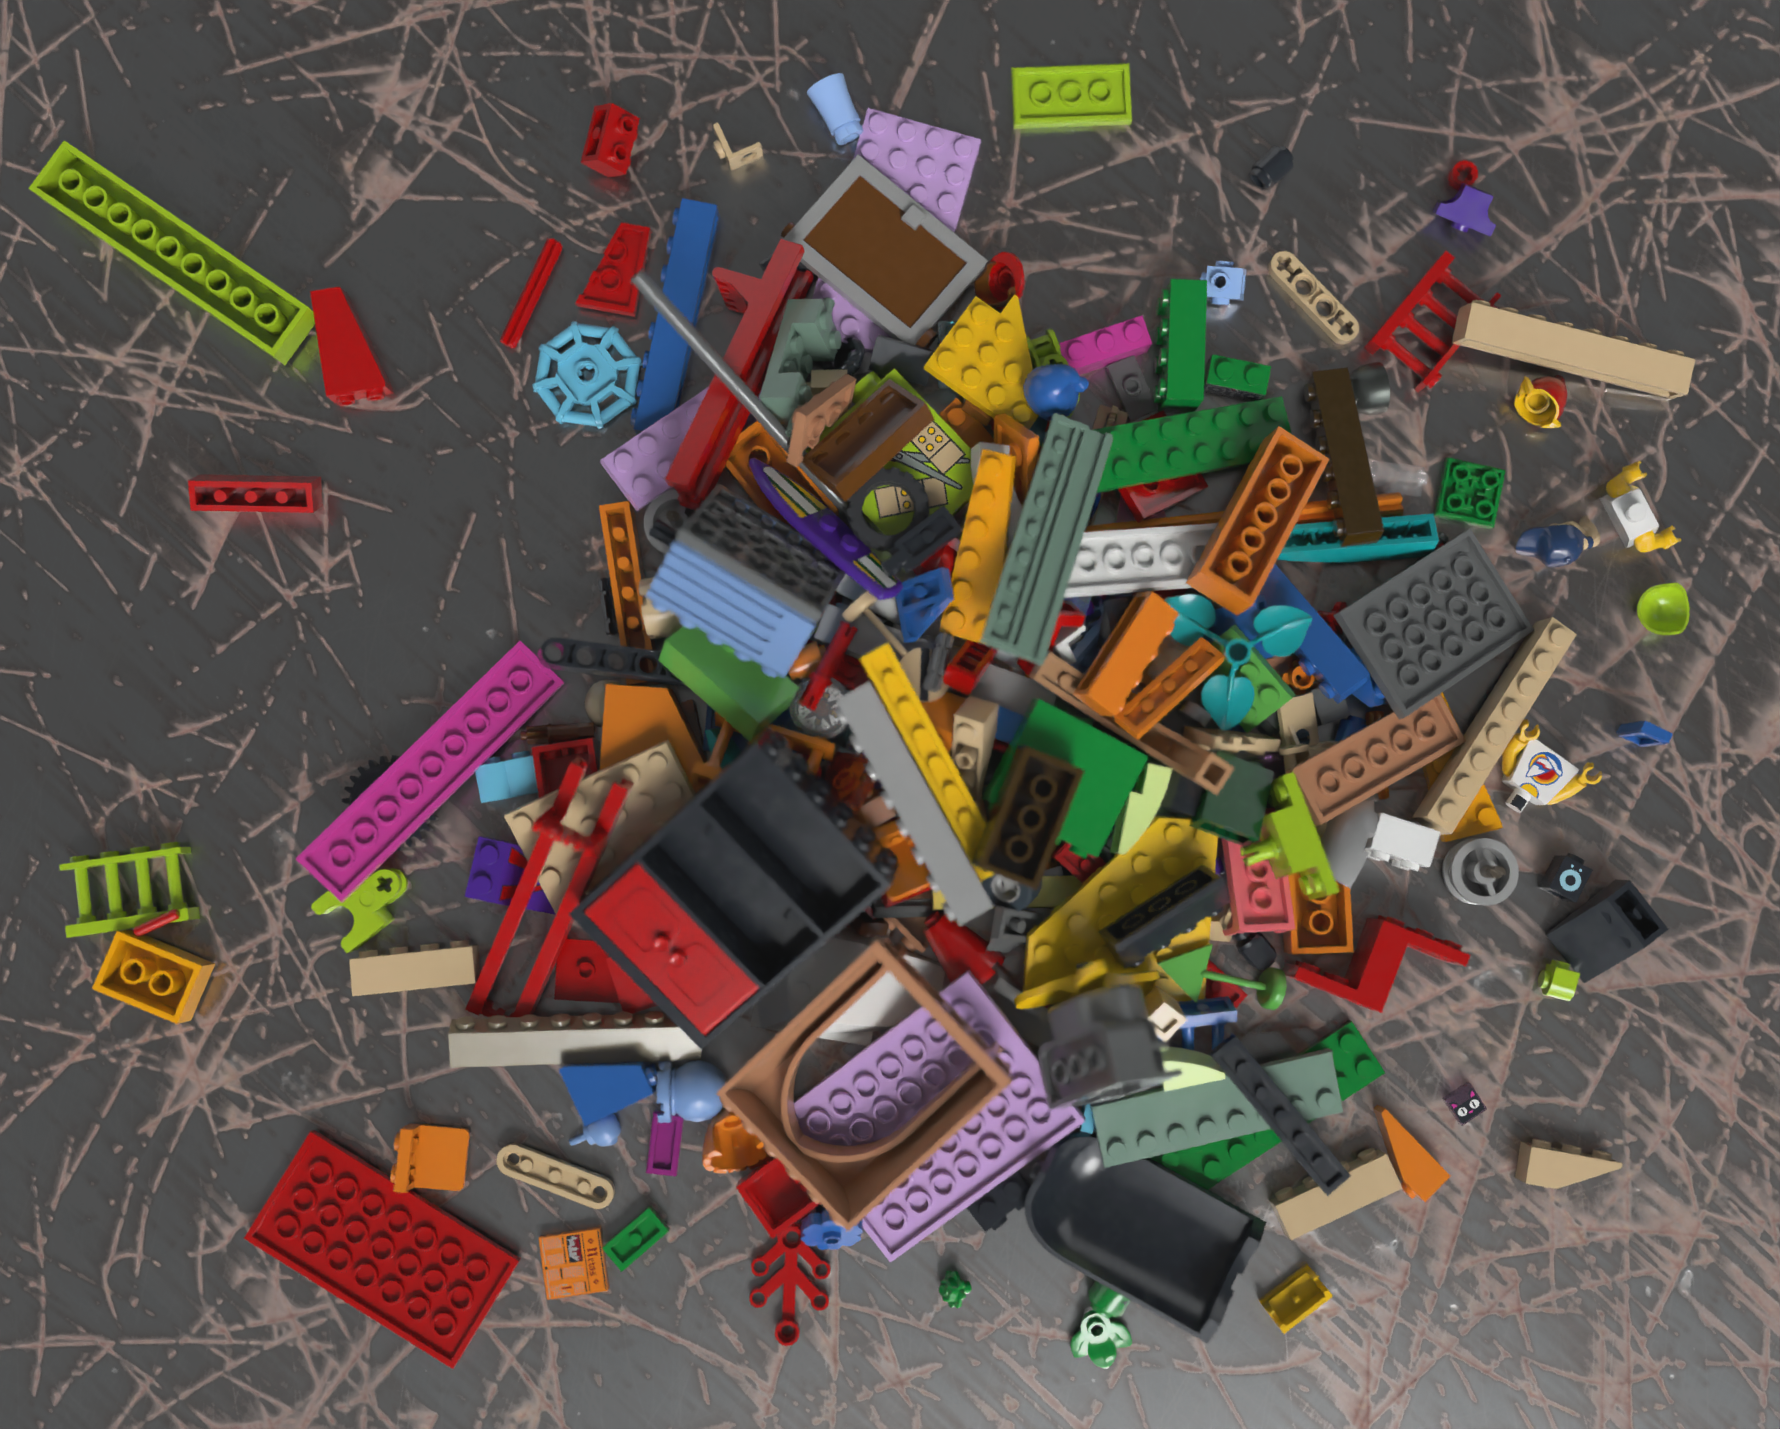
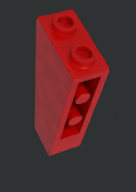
(346, 353)

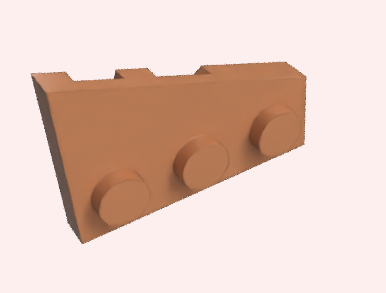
(819, 412)

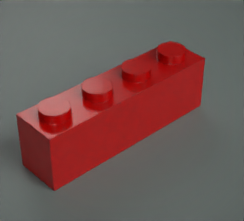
(255, 493)

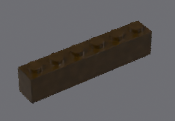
(1348, 468)

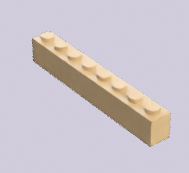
(1573, 350)
(1494, 726)

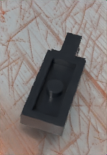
(922, 542)

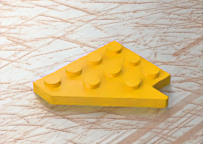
(987, 360)

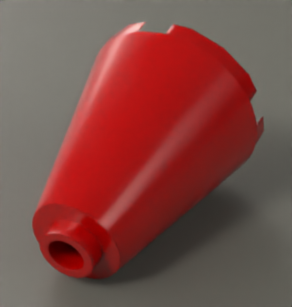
(960, 948)

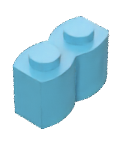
(506, 778)

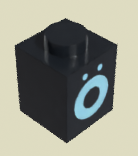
(1566, 877)

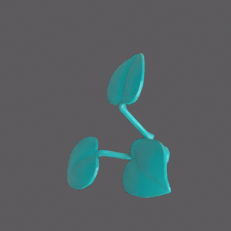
(1281, 634)

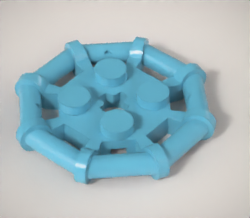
(604, 378)

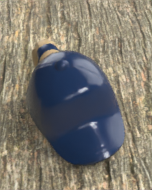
(1558, 543)

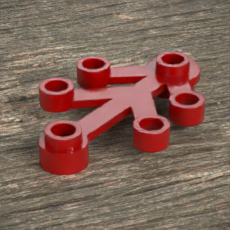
(790, 1275)

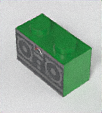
(1236, 378)

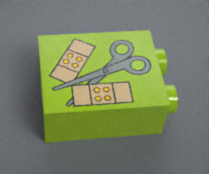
(933, 457)

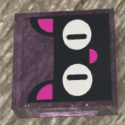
(1464, 1103)

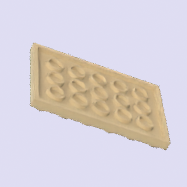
(656, 795)

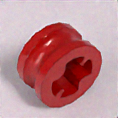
(1467, 166)

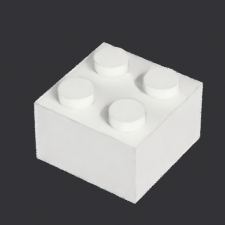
(1402, 842)

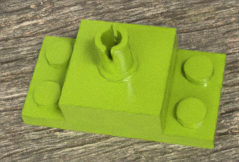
(1292, 841)

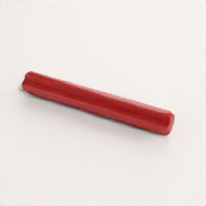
(531, 293)

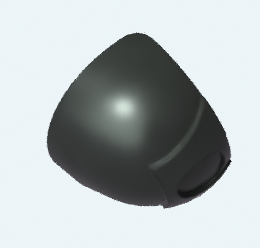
(1371, 388)

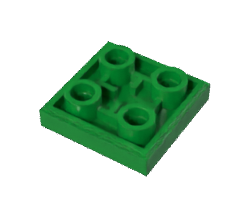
(1469, 493)

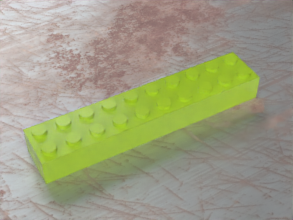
(174, 252)

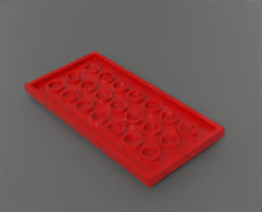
(382, 1249)

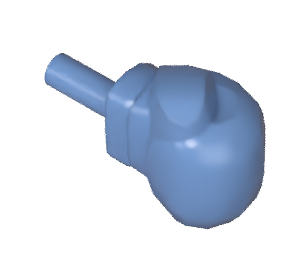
(602, 1132)

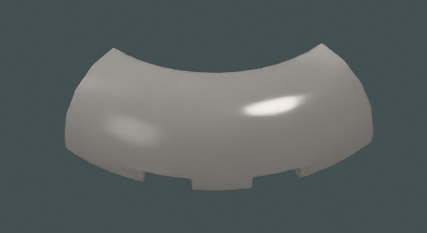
(1346, 839)

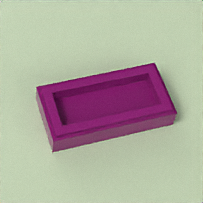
(665, 1146)

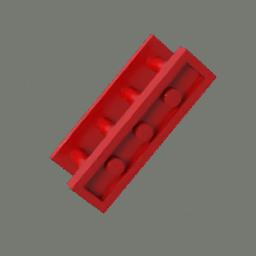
(1403, 317)

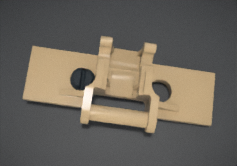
(1300, 735)

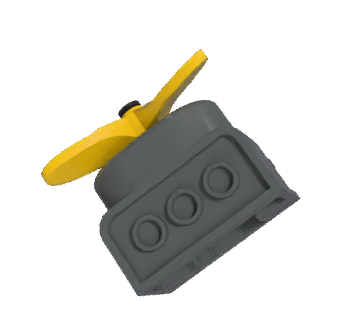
(1099, 1037)

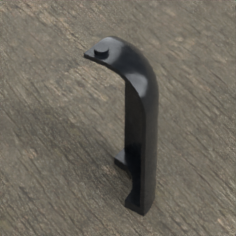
(1142, 1232)

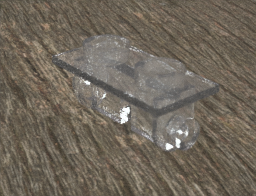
(1398, 478)

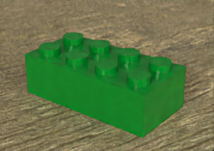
(1181, 346)

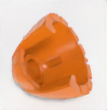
(731, 1146)

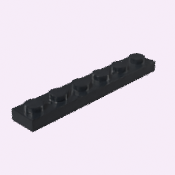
(1279, 1114)

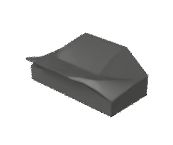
(1011, 927)

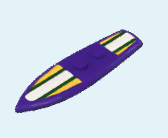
(825, 530)

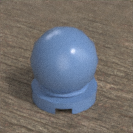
(689, 1091)

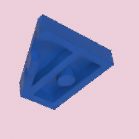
(923, 601)

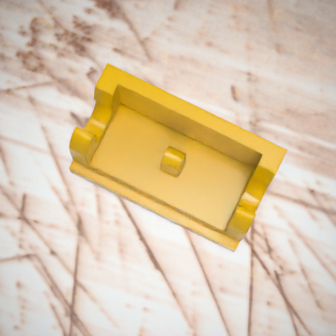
(1295, 1298)

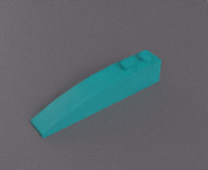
(1402, 538)

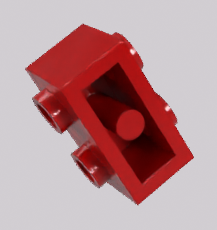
(610, 140)

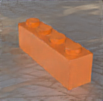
(1126, 654)

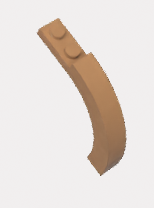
(1158, 742)

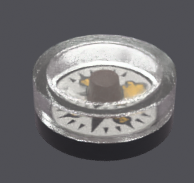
(824, 720)

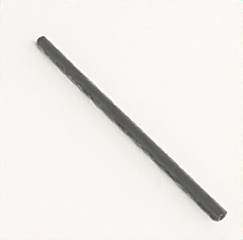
(726, 375)

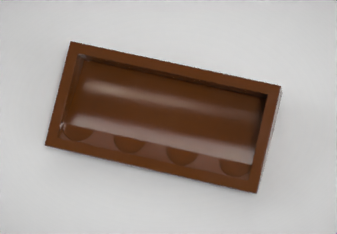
(868, 439)

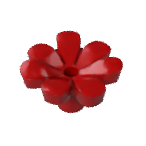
(1330, 619)

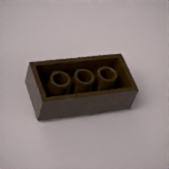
(1027, 817)

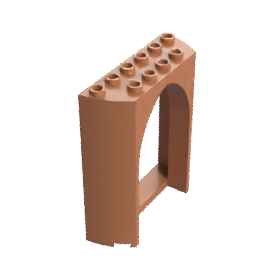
(859, 1177)

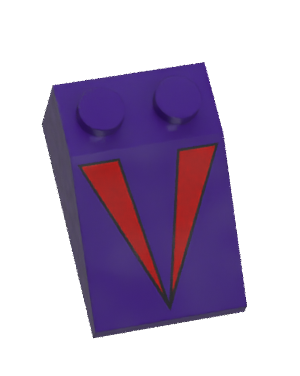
(497, 873)

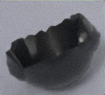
(847, 357)

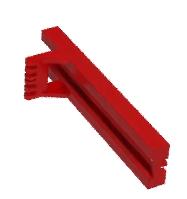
(749, 354)
(552, 830)

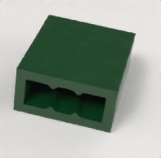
(1240, 804)

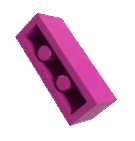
(1107, 345)

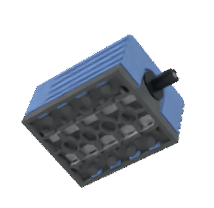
(744, 580)

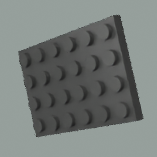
(1433, 623)

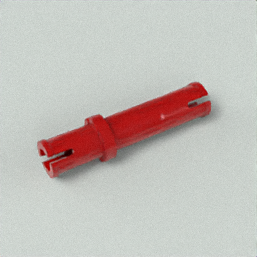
(827, 666)

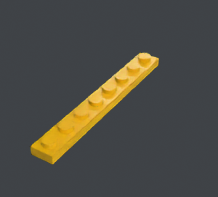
(926, 750)

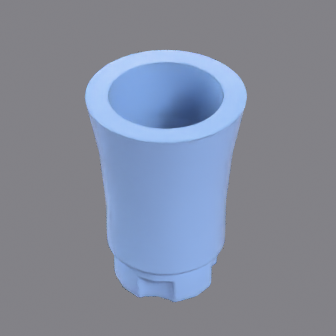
(836, 108)

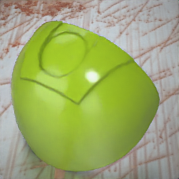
(1664, 609)

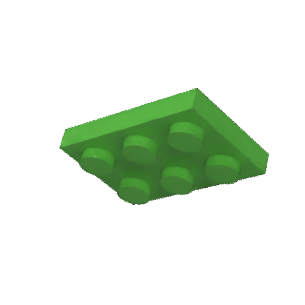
(1268, 686)

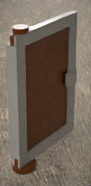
(885, 253)

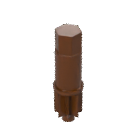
(558, 733)

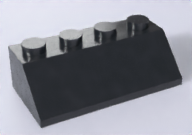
(1165, 916)

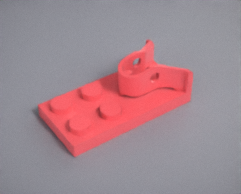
(1255, 895)

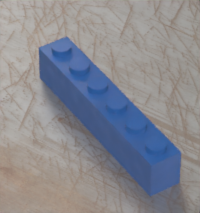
(1321, 650)

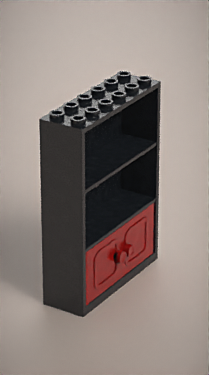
(736, 888)

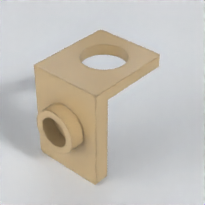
(735, 159)

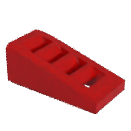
(964, 672)

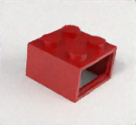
(554, 759)
(775, 1196)

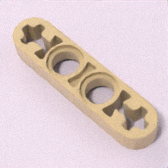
(1317, 294)

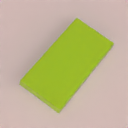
(1071, 96)

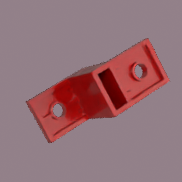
(1377, 962)

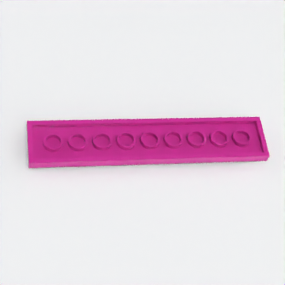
(429, 772)

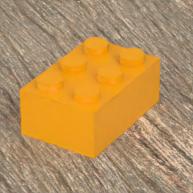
(153, 976)

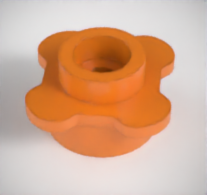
(1299, 687)

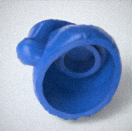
(1053, 390)

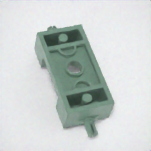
(803, 337)

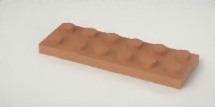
(1375, 758)

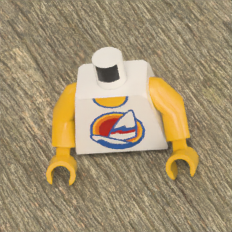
(1632, 514)
(1539, 772)

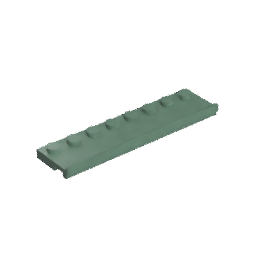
(1046, 539)
(1209, 1112)

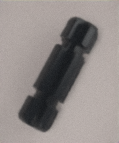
(608, 607)

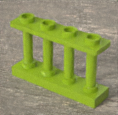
(117, 918)

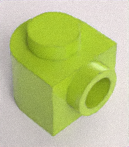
(1558, 980)

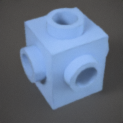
(1234, 284)

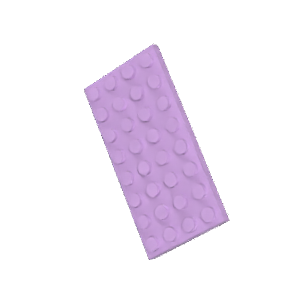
(925, 164)

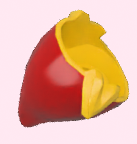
(1547, 397)

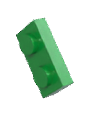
(636, 1238)

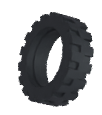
(882, 478)

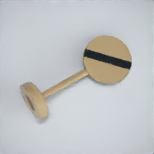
(913, 662)

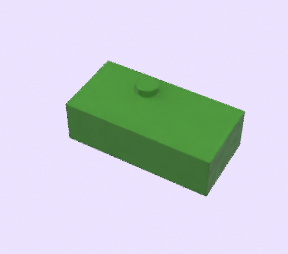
(726, 683)

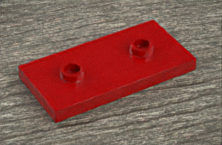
(584, 973)

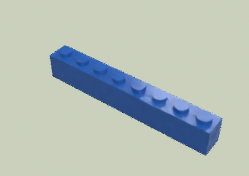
(684, 286)

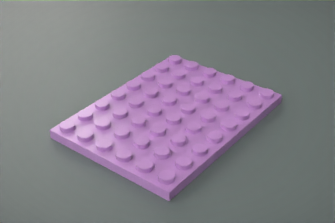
(903, 1073)

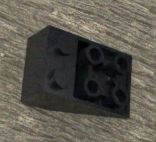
(1606, 930)

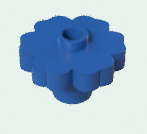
(822, 1231)

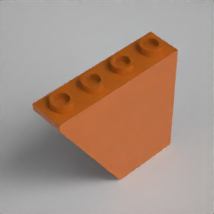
(642, 718)

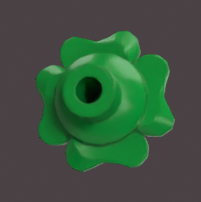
(954, 1289)

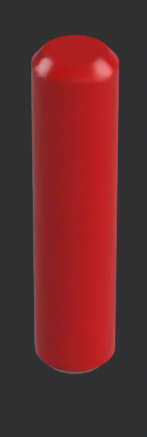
(156, 922)

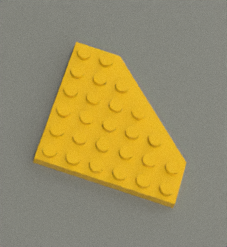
(1154, 862)

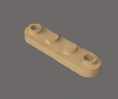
(555, 1175)

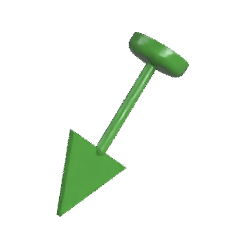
(1190, 970)

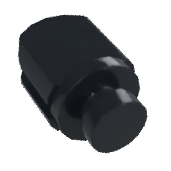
(1256, 949)

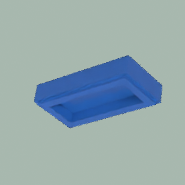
(1644, 733)

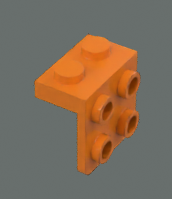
(910, 875)
(430, 1157)

